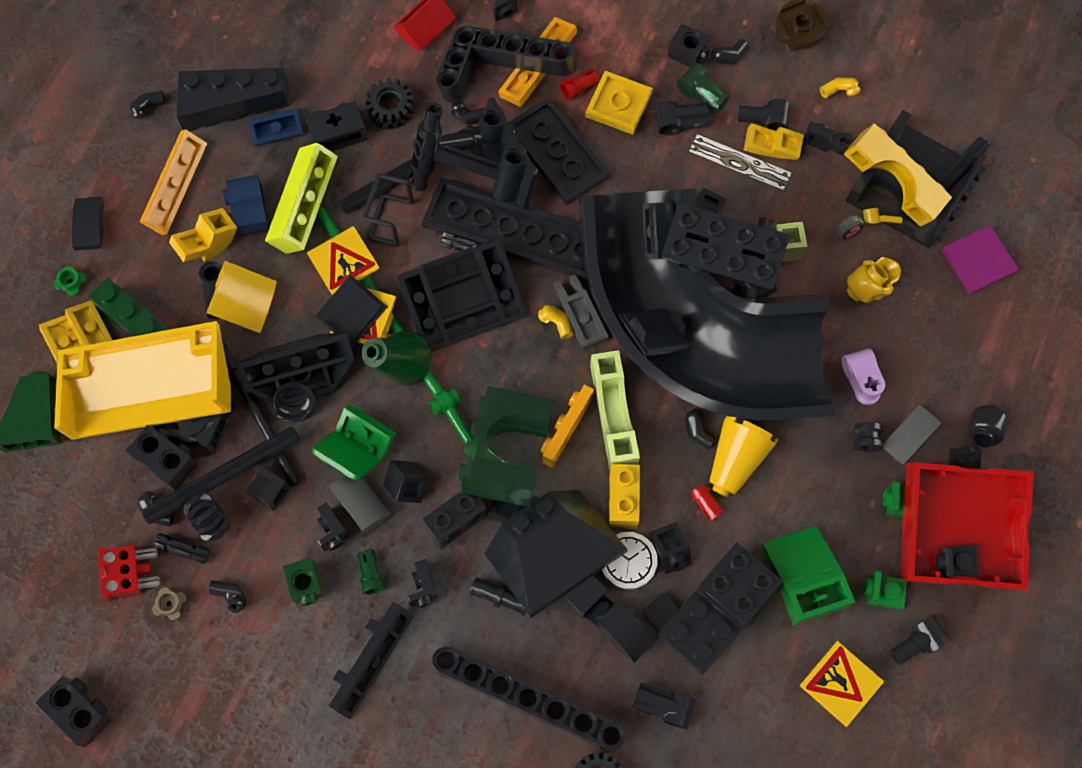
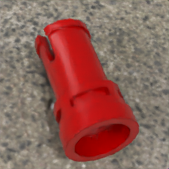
(573, 86)

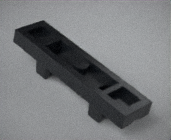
(371, 660)

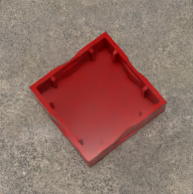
(963, 509)

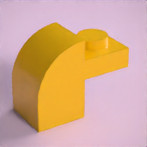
(208, 239)

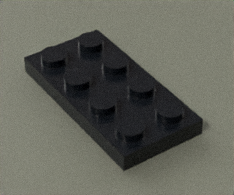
(559, 151)

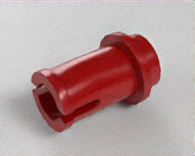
(706, 502)

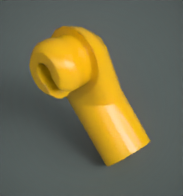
(559, 317)

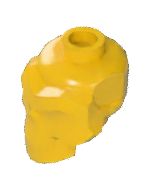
(873, 279)

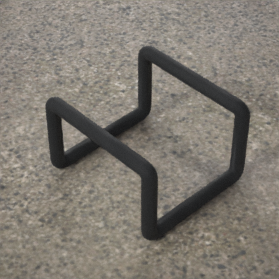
(375, 220)

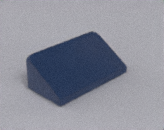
(275, 126)

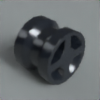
(868, 436)

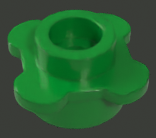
(67, 274)

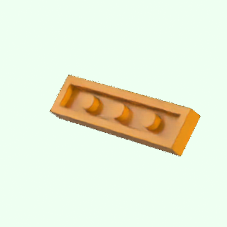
(523, 82)
(173, 182)

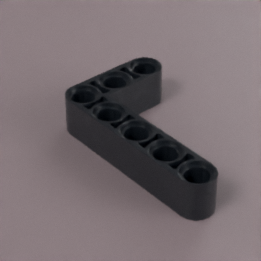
(501, 49)

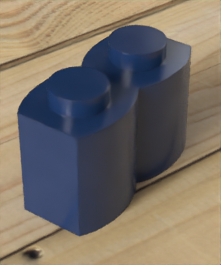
(246, 204)

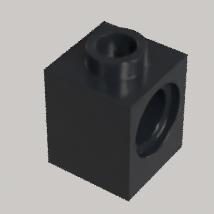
(685, 38)

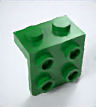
(355, 444)

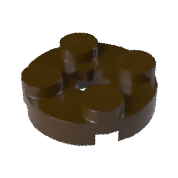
(798, 37)

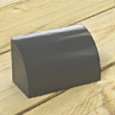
(361, 503)

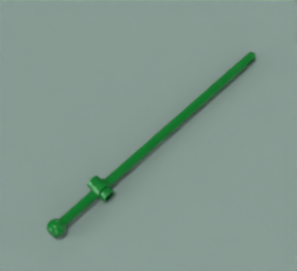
(443, 400)

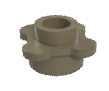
(163, 598)

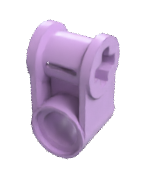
(863, 371)

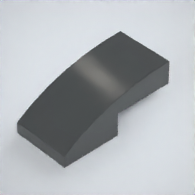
(911, 434)

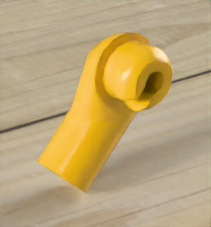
(840, 83)

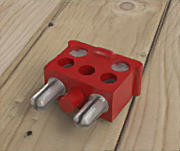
(113, 568)

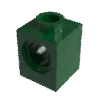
(294, 573)

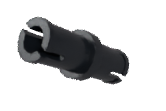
(496, 594)

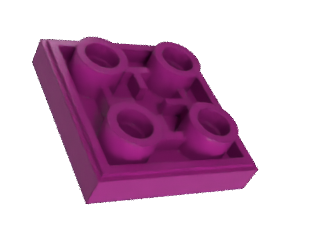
(980, 259)

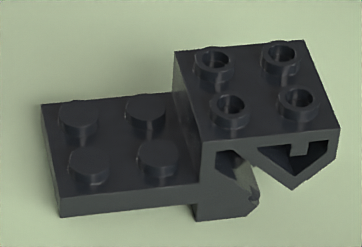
(719, 608)

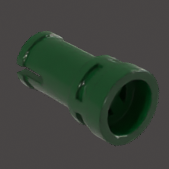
(371, 579)

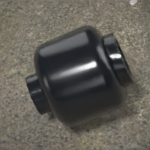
(987, 425)

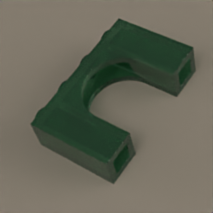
(485, 472)

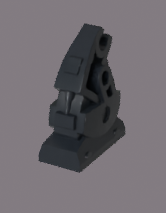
(201, 431)

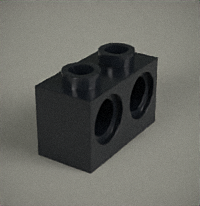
(159, 460)
(454, 518)
(69, 717)

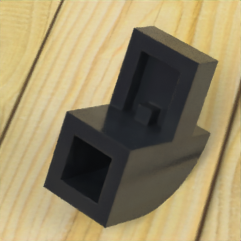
(620, 627)

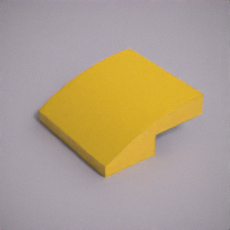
(242, 297)
(75, 329)

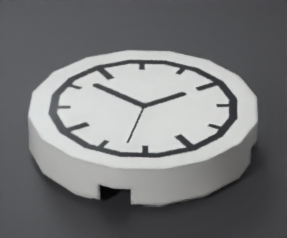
(634, 567)

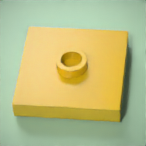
(619, 102)

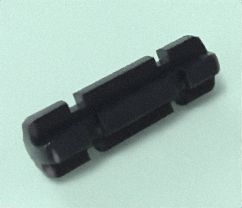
(449, 240)
(182, 548)

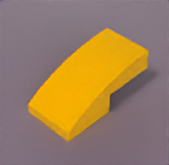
(776, 144)

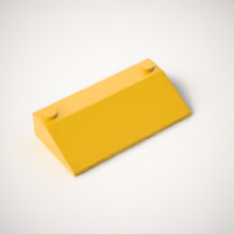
(142, 381)

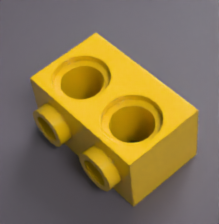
(624, 496)

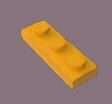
(566, 425)

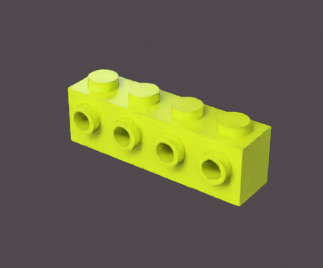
(301, 198)

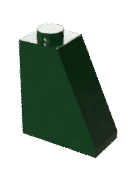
(30, 414)

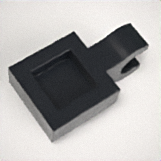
(822, 138)

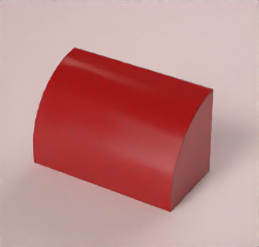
(424, 23)

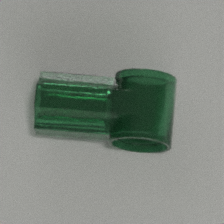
(698, 84)

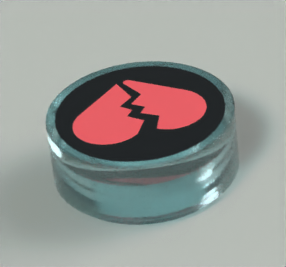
(850, 227)

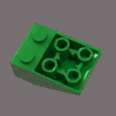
(810, 575)

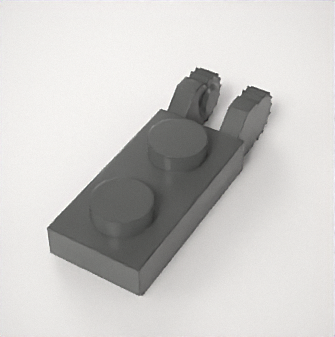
(581, 314)

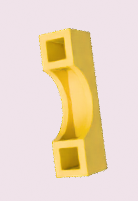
(921, 194)

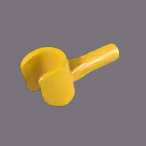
(872, 216)

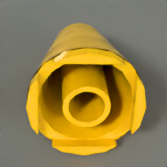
(738, 455)

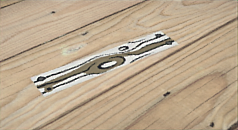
(740, 162)

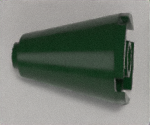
(399, 357)

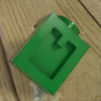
(894, 499)
(885, 591)

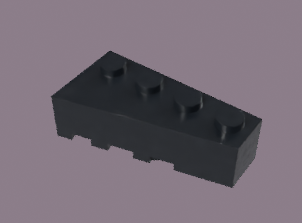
(230, 93)

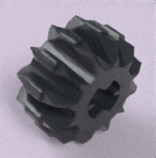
(206, 517)

